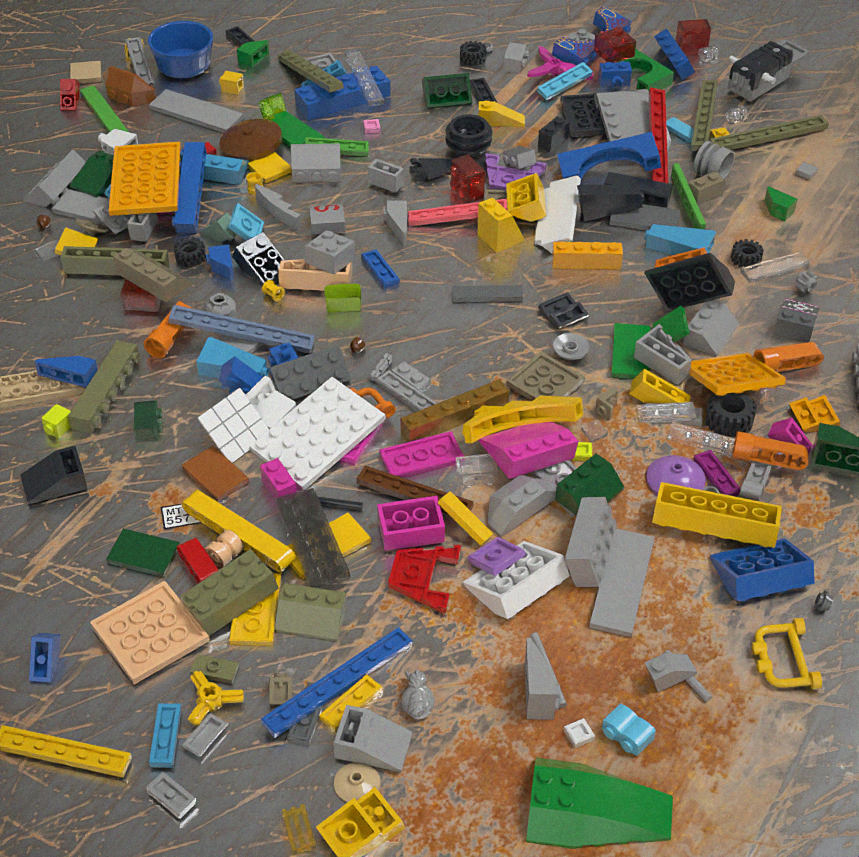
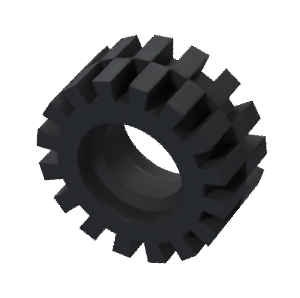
(472, 53)
(190, 252)
(746, 253)

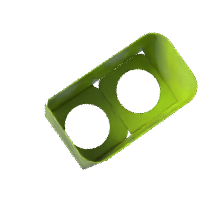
(343, 297)

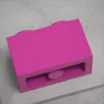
(277, 478)

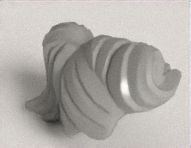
(417, 698)

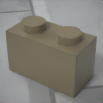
(707, 187)

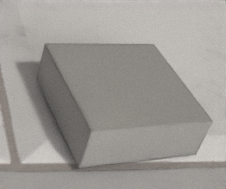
(806, 170)

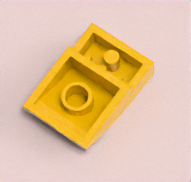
(361, 825)

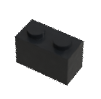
(553, 134)

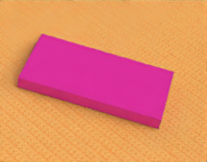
(421, 455)

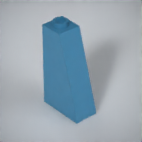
(678, 239)
(217, 353)

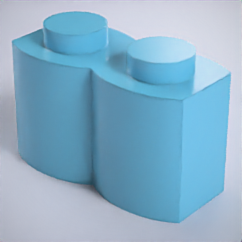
(628, 729)

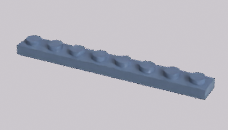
(240, 328)

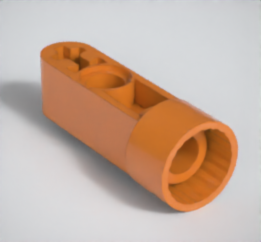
(162, 339)
(790, 356)
(747, 448)

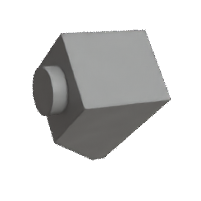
(669, 670)

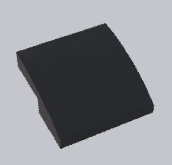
(562, 310)

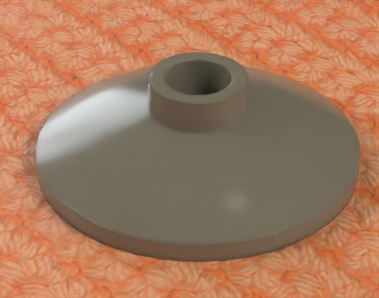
(90, 227)

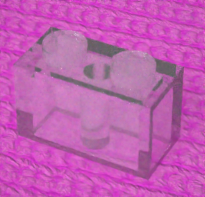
(476, 470)

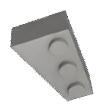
(662, 355)

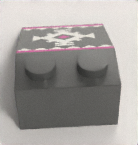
(796, 320)

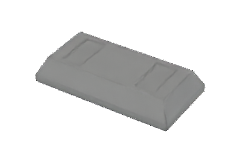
(204, 734)

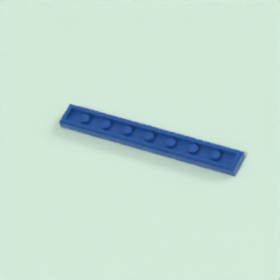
(335, 682)

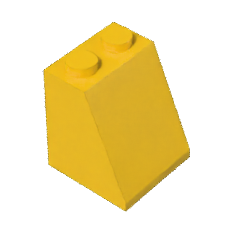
(497, 226)

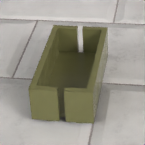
(229, 592)

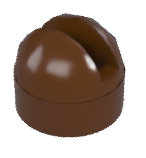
(43, 221)
(357, 345)

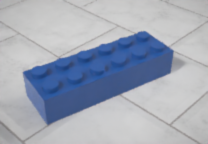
(318, 102)

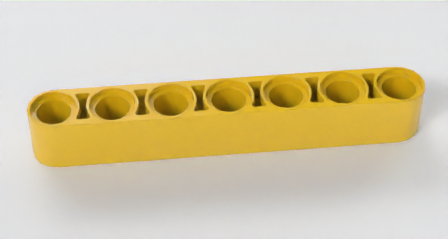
(220, 518)

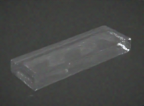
(665, 412)

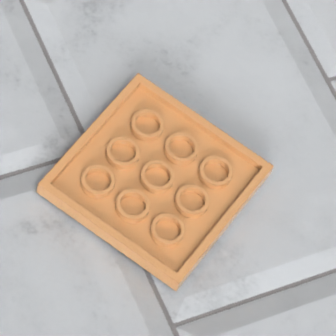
(149, 632)

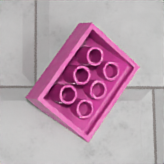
(530, 447)

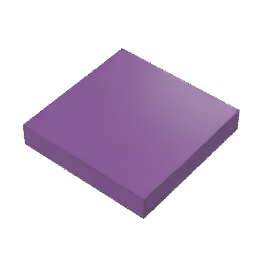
(496, 556)

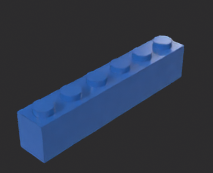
(190, 187)

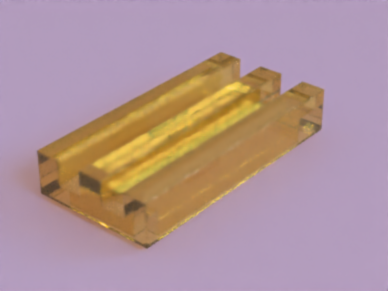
(295, 812)

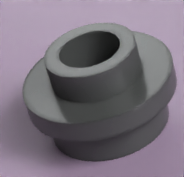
(824, 601)

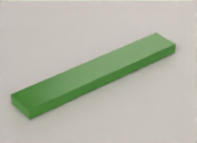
(102, 109)
(687, 197)

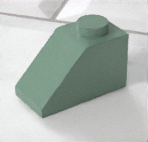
(219, 229)

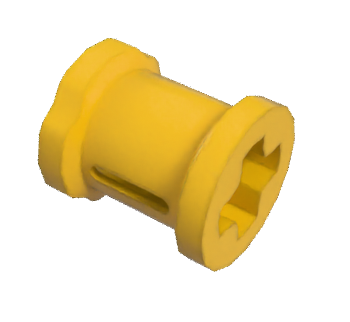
(273, 290)

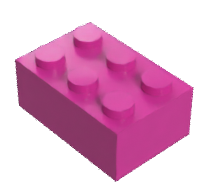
(410, 523)

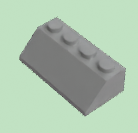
(56, 180)

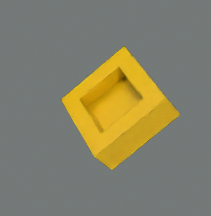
(719, 132)

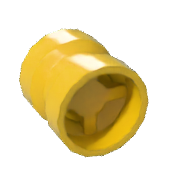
(252, 179)

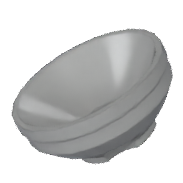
(224, 308)

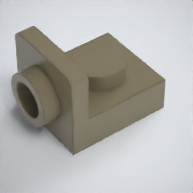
(606, 403)
(280, 689)

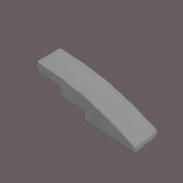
(277, 207)

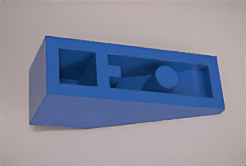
(70, 369)

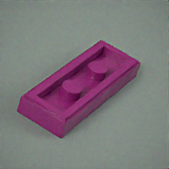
(717, 473)

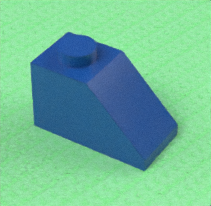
(220, 261)
(44, 656)

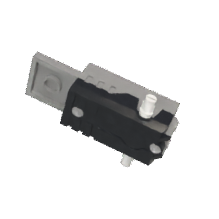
(764, 68)

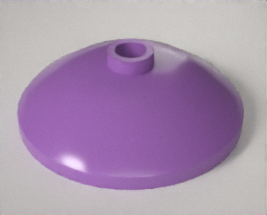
(676, 471)

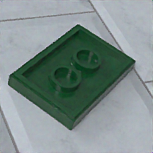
(143, 552)

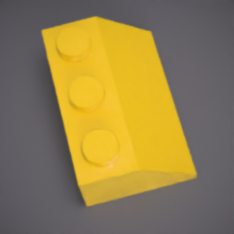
(526, 198)

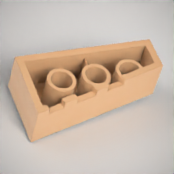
(300, 275)

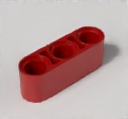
(196, 559)

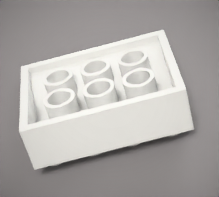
(520, 582)

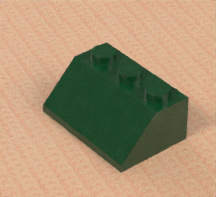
(447, 90)
(591, 479)

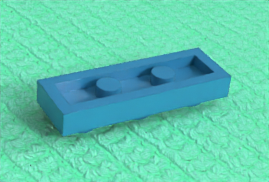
(165, 735)

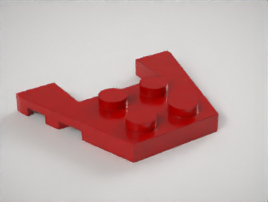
(414, 571)

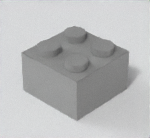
(330, 252)

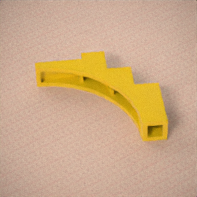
(517, 413)

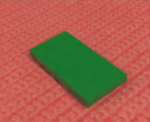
(293, 129)
(624, 343)

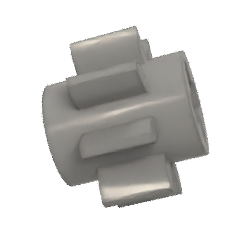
(806, 281)

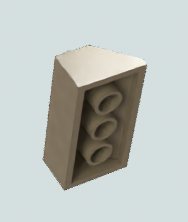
(149, 274)

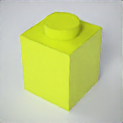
(56, 421)

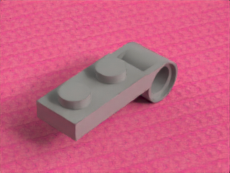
(755, 481)

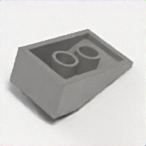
(540, 685)

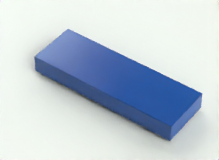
(380, 268)

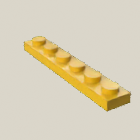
(64, 751)

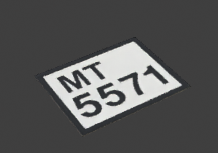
(175, 516)

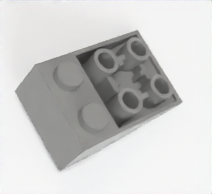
(371, 739)

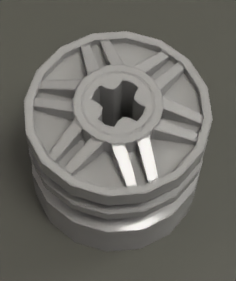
(713, 158)

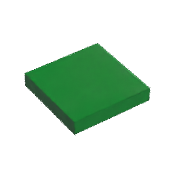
(674, 324)

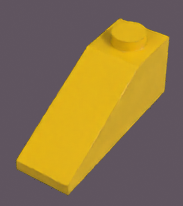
(500, 115)
(655, 390)

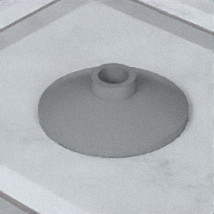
(571, 346)

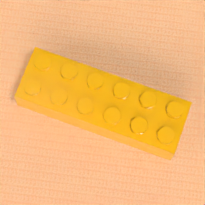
(717, 515)

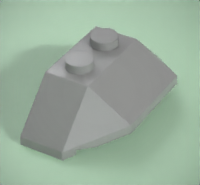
(518, 502)

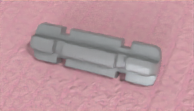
(380, 367)

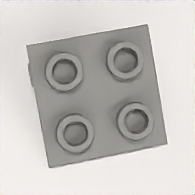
(115, 223)

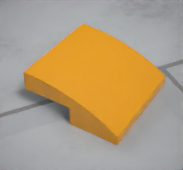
(813, 412)

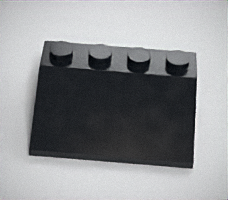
(691, 281)

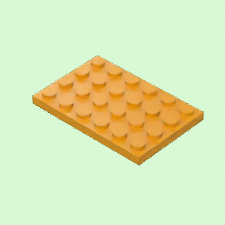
(145, 178)

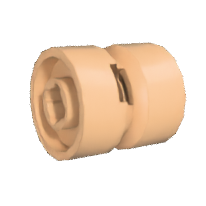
(226, 548)

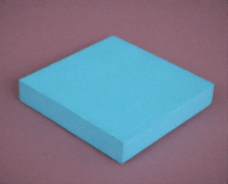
(245, 223)

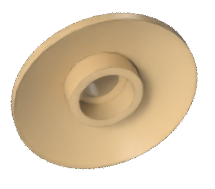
(347, 788)

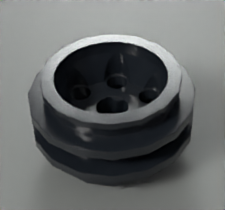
(468, 135)

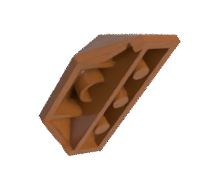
(127, 87)

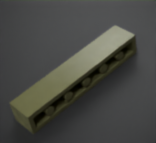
(101, 260)
(104, 387)

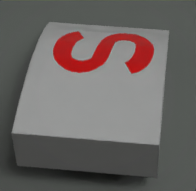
(327, 218)

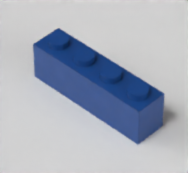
(674, 54)

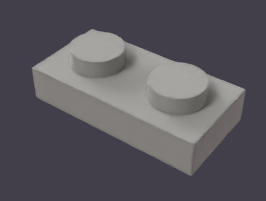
(411, 376)
(171, 795)

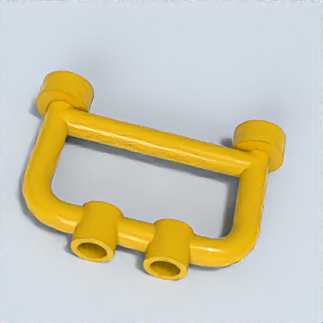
(765, 666)

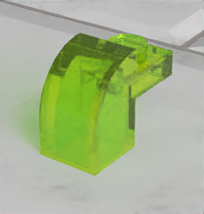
(272, 105)

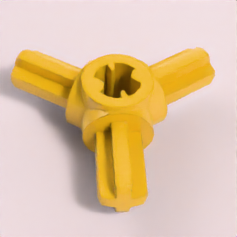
(210, 697)

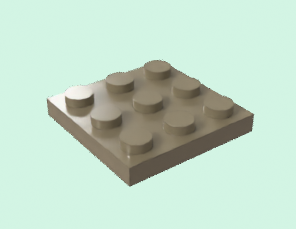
(545, 378)

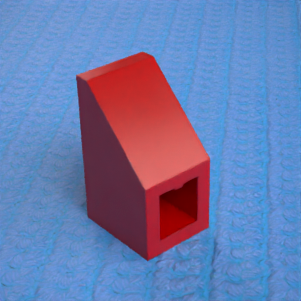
(69, 94)

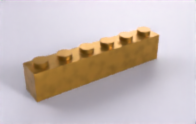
(452, 411)

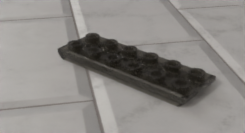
(312, 538)

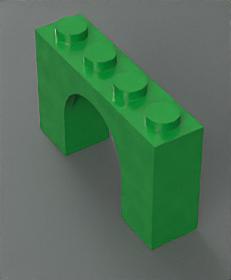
(656, 75)

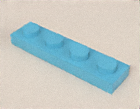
(564, 81)

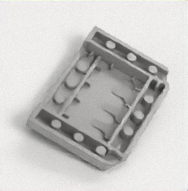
(625, 114)

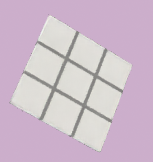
(233, 425)

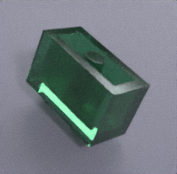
(147, 421)

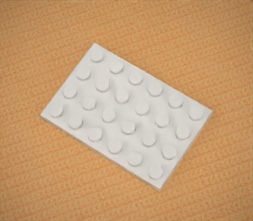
(318, 432)

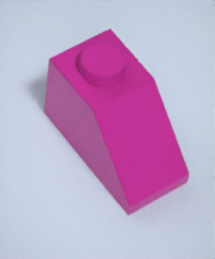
(790, 432)

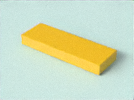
(465, 518)
(358, 695)

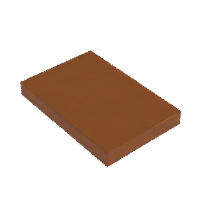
(215, 473)

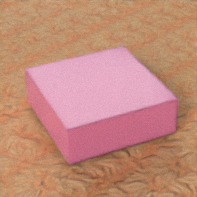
(371, 126)

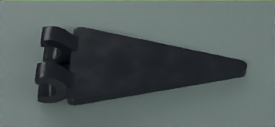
(430, 167)

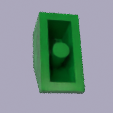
(252, 52)
(779, 203)

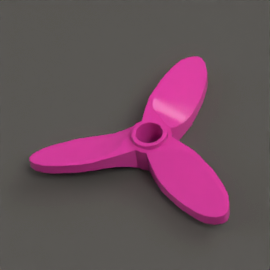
(551, 65)

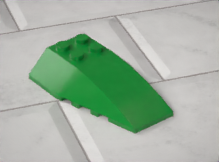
(587, 806)

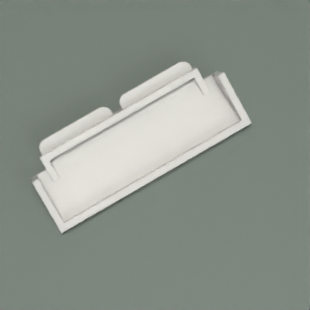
(560, 217)

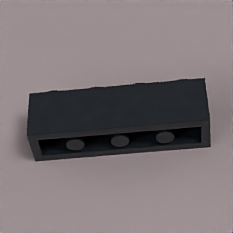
(654, 192)

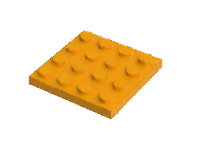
(734, 374)

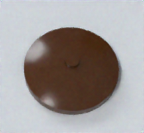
(251, 139)

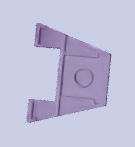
(499, 176)

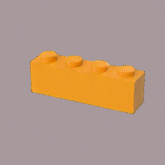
(587, 255)

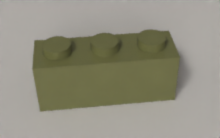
(310, 612)

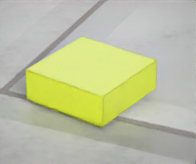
(583, 451)

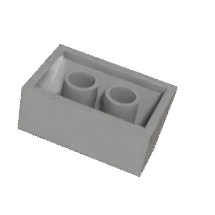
(316, 162)
(711, 328)

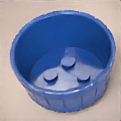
(181, 48)

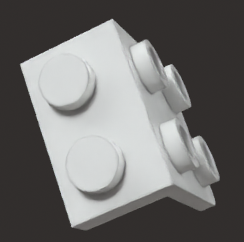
(268, 402)

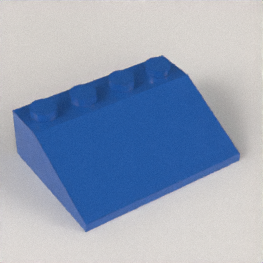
(763, 570)

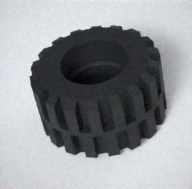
(730, 413)

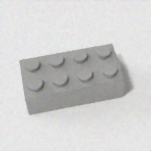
(590, 542)

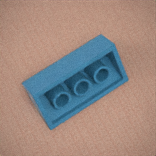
(224, 169)

